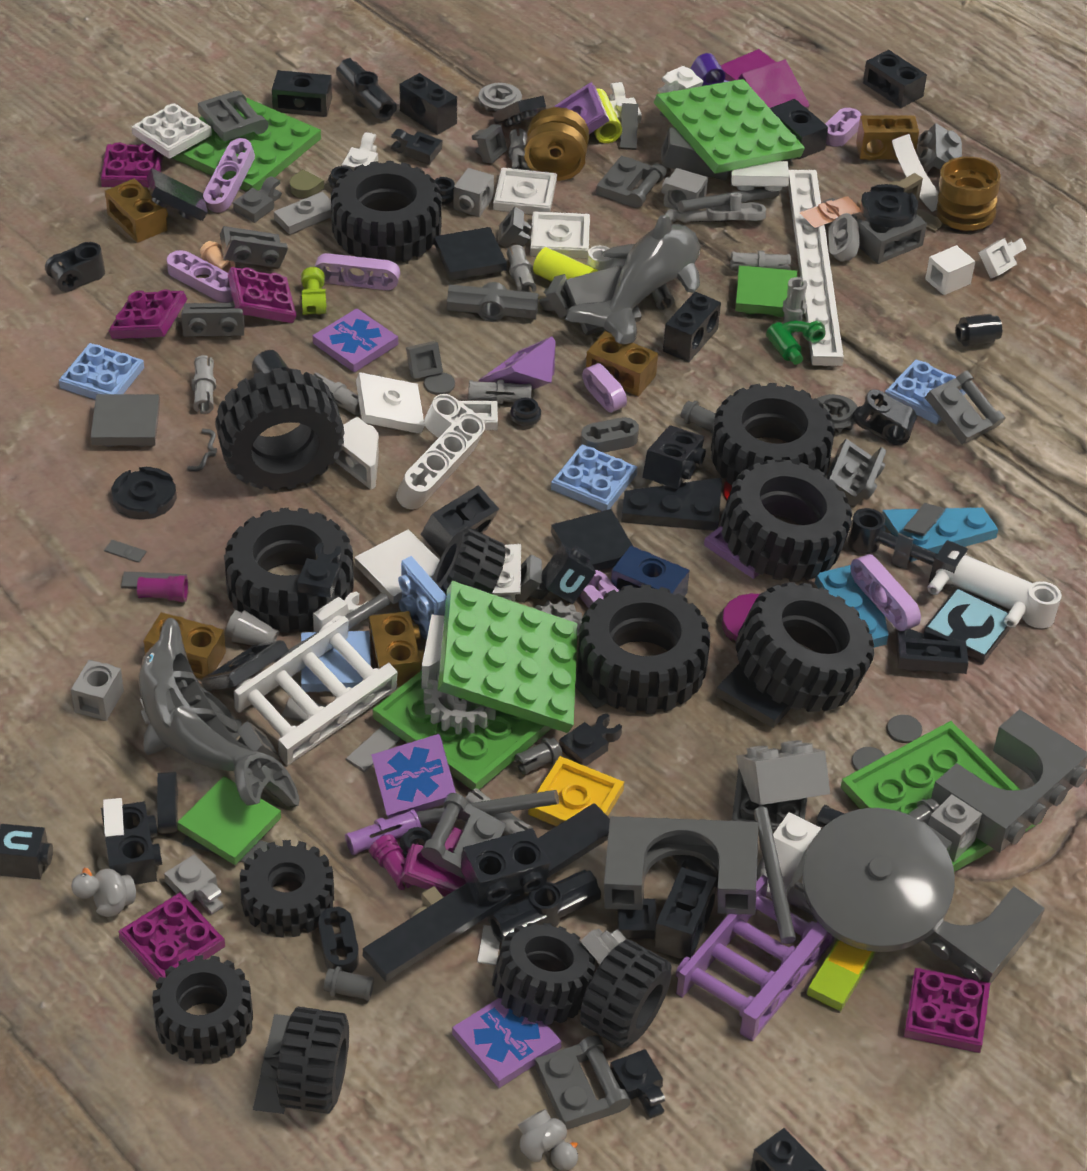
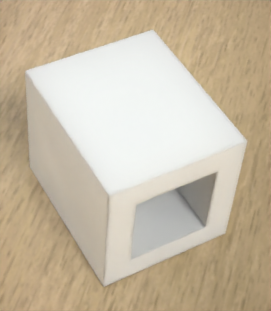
(950, 270)

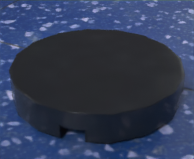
(889, 206)
(144, 493)

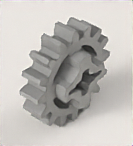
(453, 711)

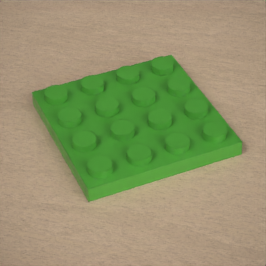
(729, 125)
(274, 149)
(508, 657)
(471, 756)
(910, 775)

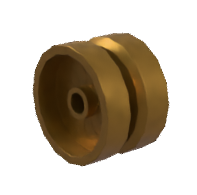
(557, 142)

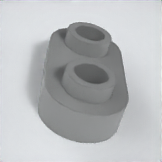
(844, 237)

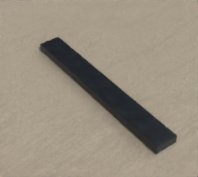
(459, 911)

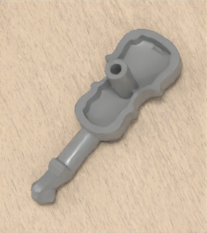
(735, 211)

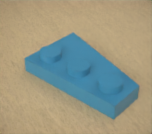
(957, 525)
(841, 583)

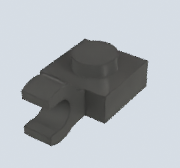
(256, 203)

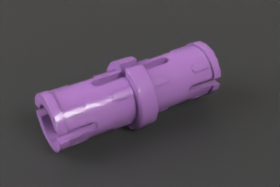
(360, 840)

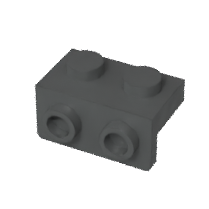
(938, 147)
(252, 247)
(212, 319)
(856, 471)

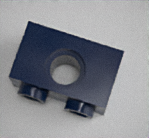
(642, 567)

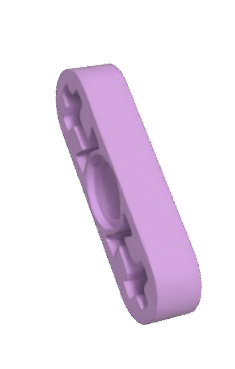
(229, 163)
(187, 266)
(376, 281)
(885, 592)

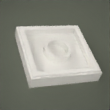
(525, 190)
(560, 232)

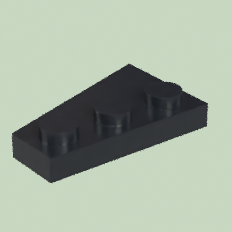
(519, 111)
(690, 506)

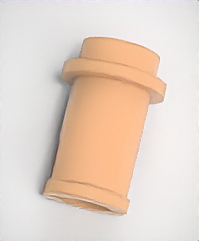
(212, 253)

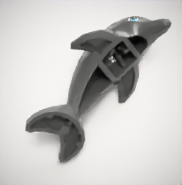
(654, 260)
(199, 723)

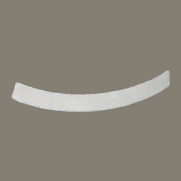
(910, 164)

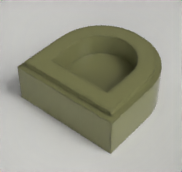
(305, 184)

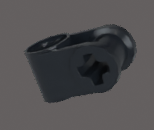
(78, 266)
(887, 418)

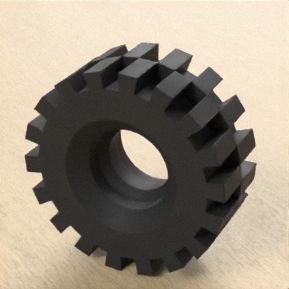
(286, 909)

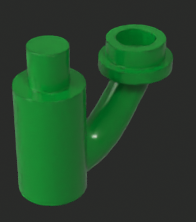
(781, 337)

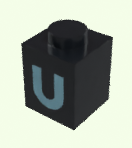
(568, 573)
(24, 851)

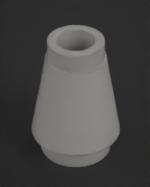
(249, 630)

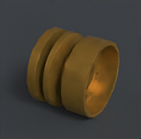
(968, 193)

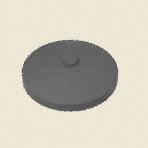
(878, 879)

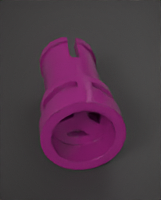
(171, 588)
(389, 856)

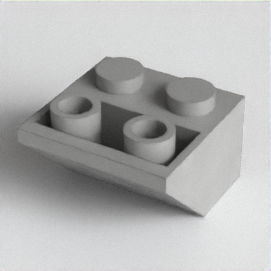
(784, 773)

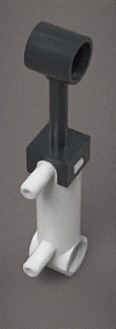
(952, 567)

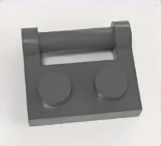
(226, 121)
(624, 177)
(959, 413)
(477, 829)
(570, 1089)

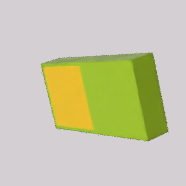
(839, 975)

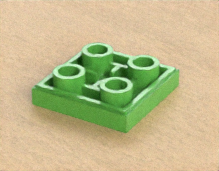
(762, 290)
(226, 823)

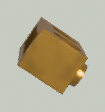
(878, 131)
(135, 211)
(628, 363)
(395, 642)
(202, 643)

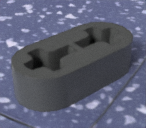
(611, 434)

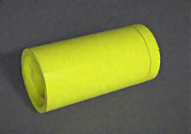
(611, 130)
(552, 264)

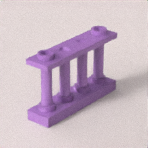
(775, 986)

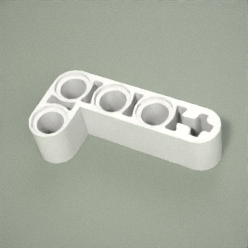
(457, 435)

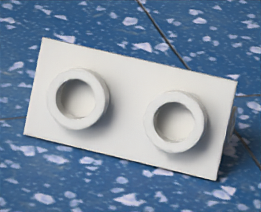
(510, 577)

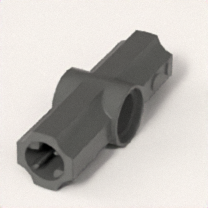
(492, 301)

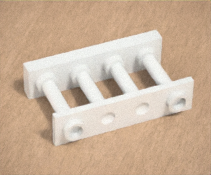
(321, 720)

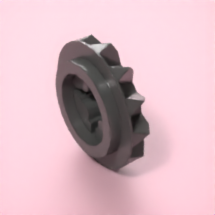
(840, 405)

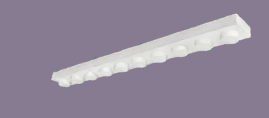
(815, 268)

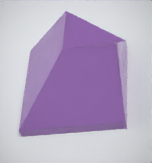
(527, 366)

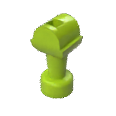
(313, 295)

